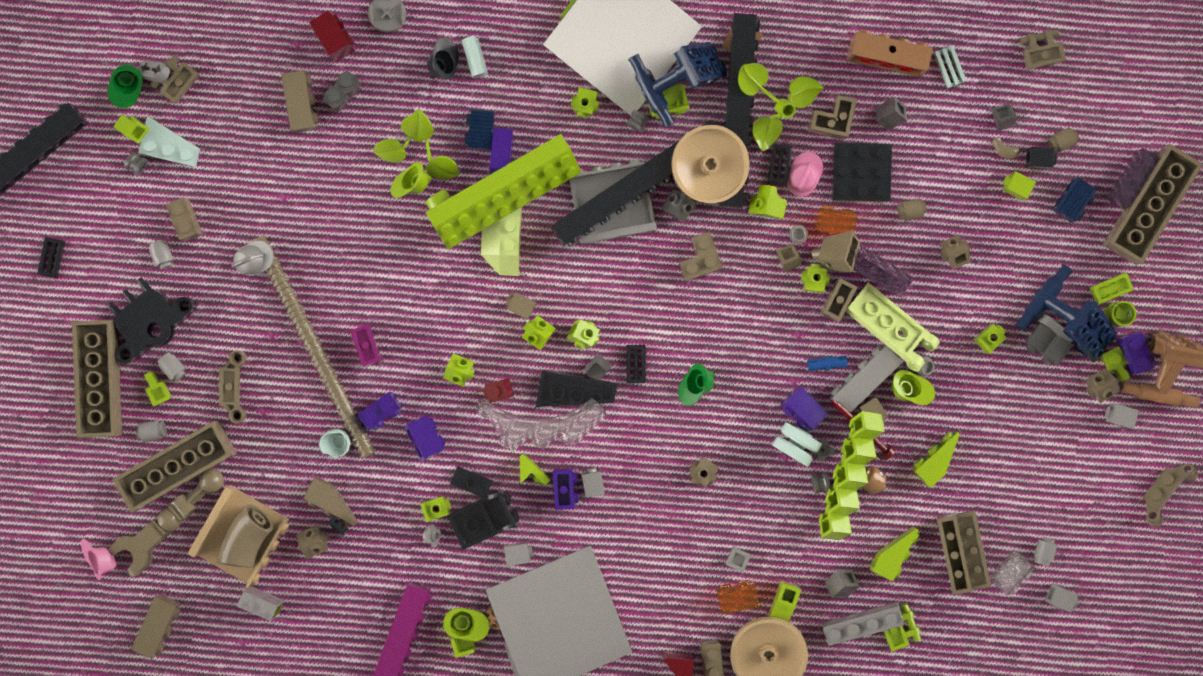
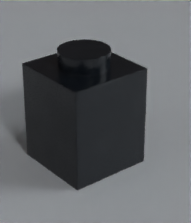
(1040, 158)

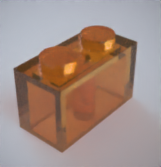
(833, 221)
(737, 597)

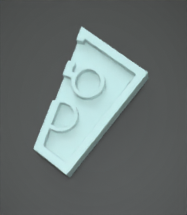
(167, 145)

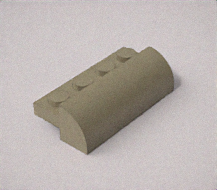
(963, 552)

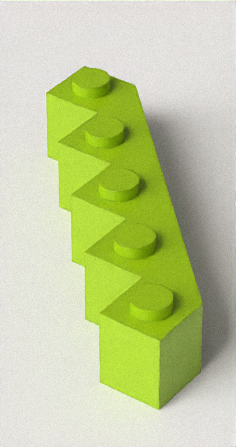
(850, 475)

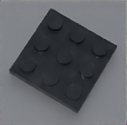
(862, 172)

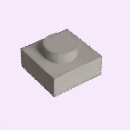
(738, 559)

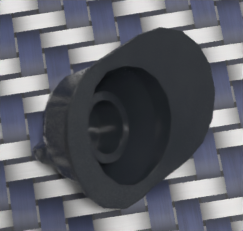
(443, 59)

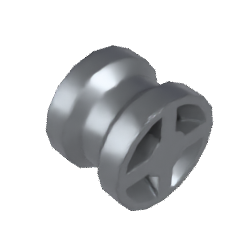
(638, 121)
(135, 163)
(820, 482)

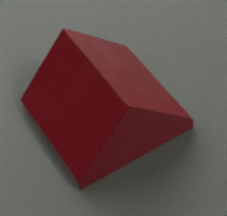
(679, 662)

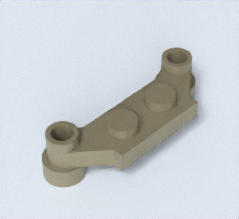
(230, 386)
(1163, 489)

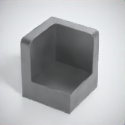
(891, 113)
(597, 367)
(842, 583)

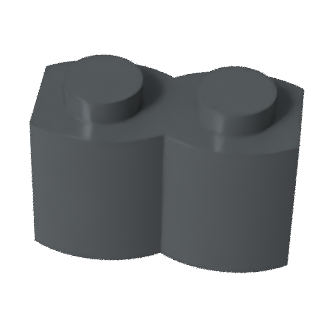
(345, 87)
(1047, 345)

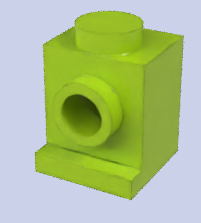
(131, 128)
(984, 341)
(430, 514)

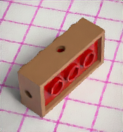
(889, 53)

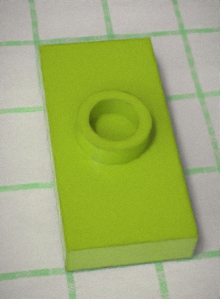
(1111, 288)

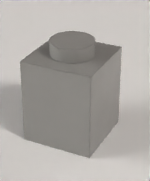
(1121, 415)
(593, 483)
(518, 553)
(1062, 598)

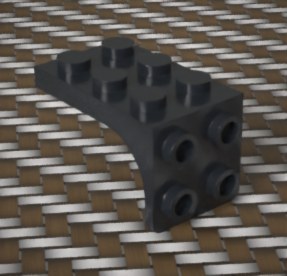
(484, 519)

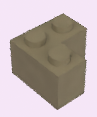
(836, 123)
(706, 260)

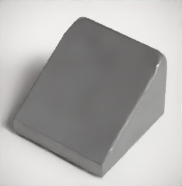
(1004, 117)

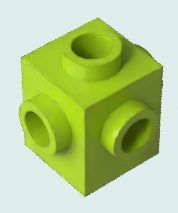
(588, 96)
(822, 278)
(538, 332)
(583, 334)
(459, 370)

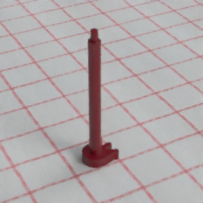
(887, 451)

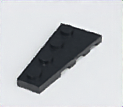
(569, 389)

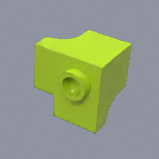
(767, 203)

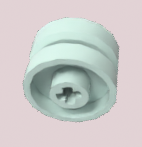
(797, 443)

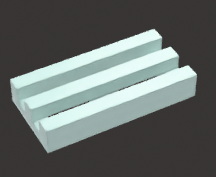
(950, 49)

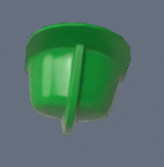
(124, 86)
(695, 384)

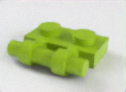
(897, 636)

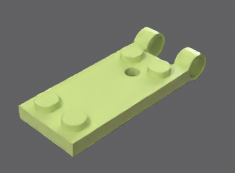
(885, 320)

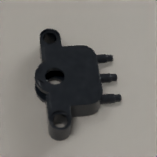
(141, 314)

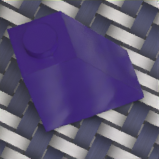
(501, 149)

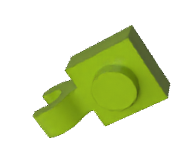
(1115, 361)
(157, 391)

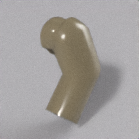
(1005, 151)

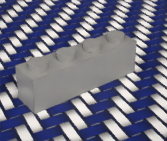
(866, 378)
(863, 623)

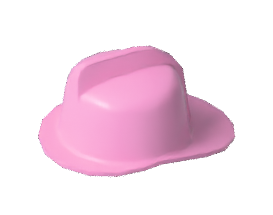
(805, 174)
(98, 558)

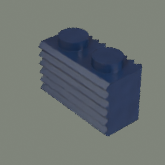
(480, 130)
(1074, 200)

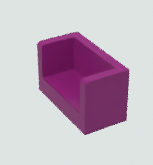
(366, 345)

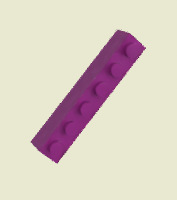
(403, 631)

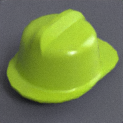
(410, 181)
(912, 388)
(466, 624)

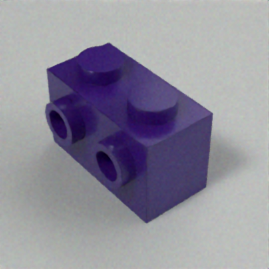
(1136, 352)
(384, 408)
(803, 409)
(424, 437)
(564, 488)

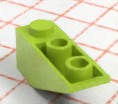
(936, 463)
(890, 558)
(785, 601)

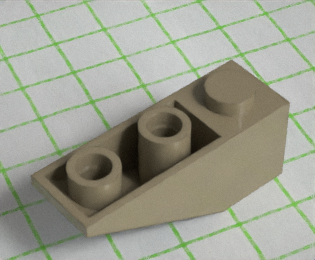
(327, 497)

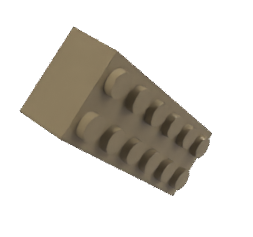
(1153, 206)
(96, 379)
(174, 466)

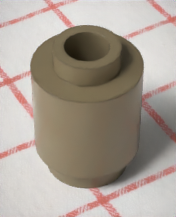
(1063, 139)
(911, 209)

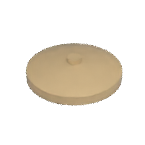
(710, 164)
(769, 649)

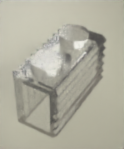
(1012, 573)

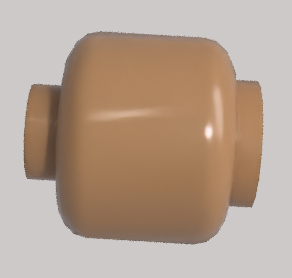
(876, 480)

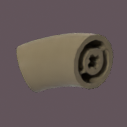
(245, 537)

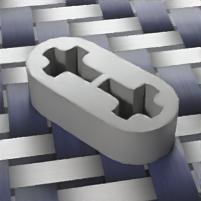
(154, 71)

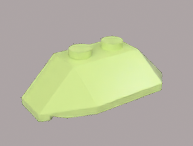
(502, 244)

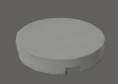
(387, 15)

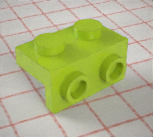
(676, 100)

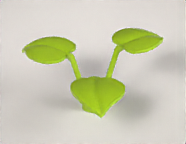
(803, 93)
(419, 128)

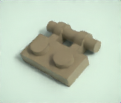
(1043, 55)
(179, 82)

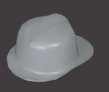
(253, 258)

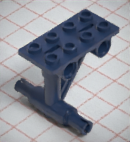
(696, 64)
(1086, 325)

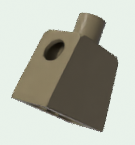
(838, 252)

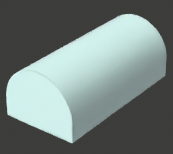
(474, 57)

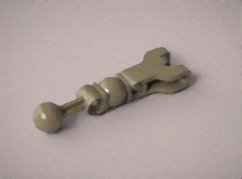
(167, 521)

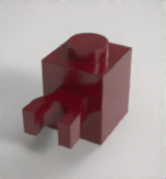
(497, 390)

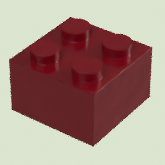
(330, 33)

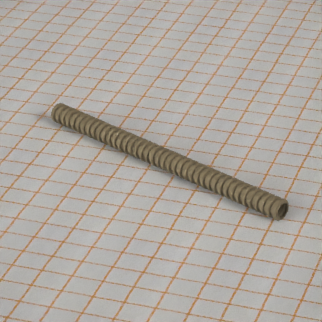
(318, 356)

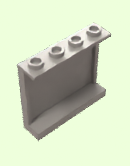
(633, 221)

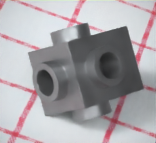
(679, 205)

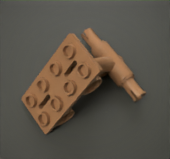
(1175, 354)

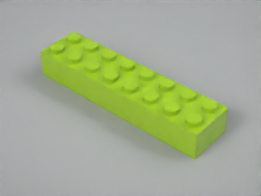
(504, 191)

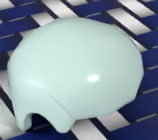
(335, 443)

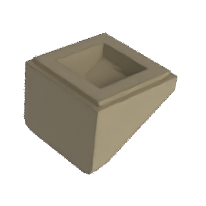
(789, 257)

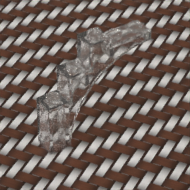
(516, 429)

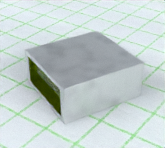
(260, 603)

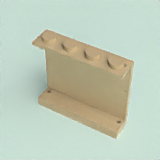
(215, 528)

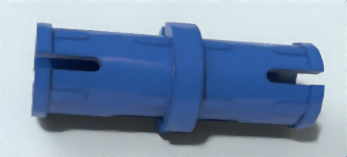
(827, 363)

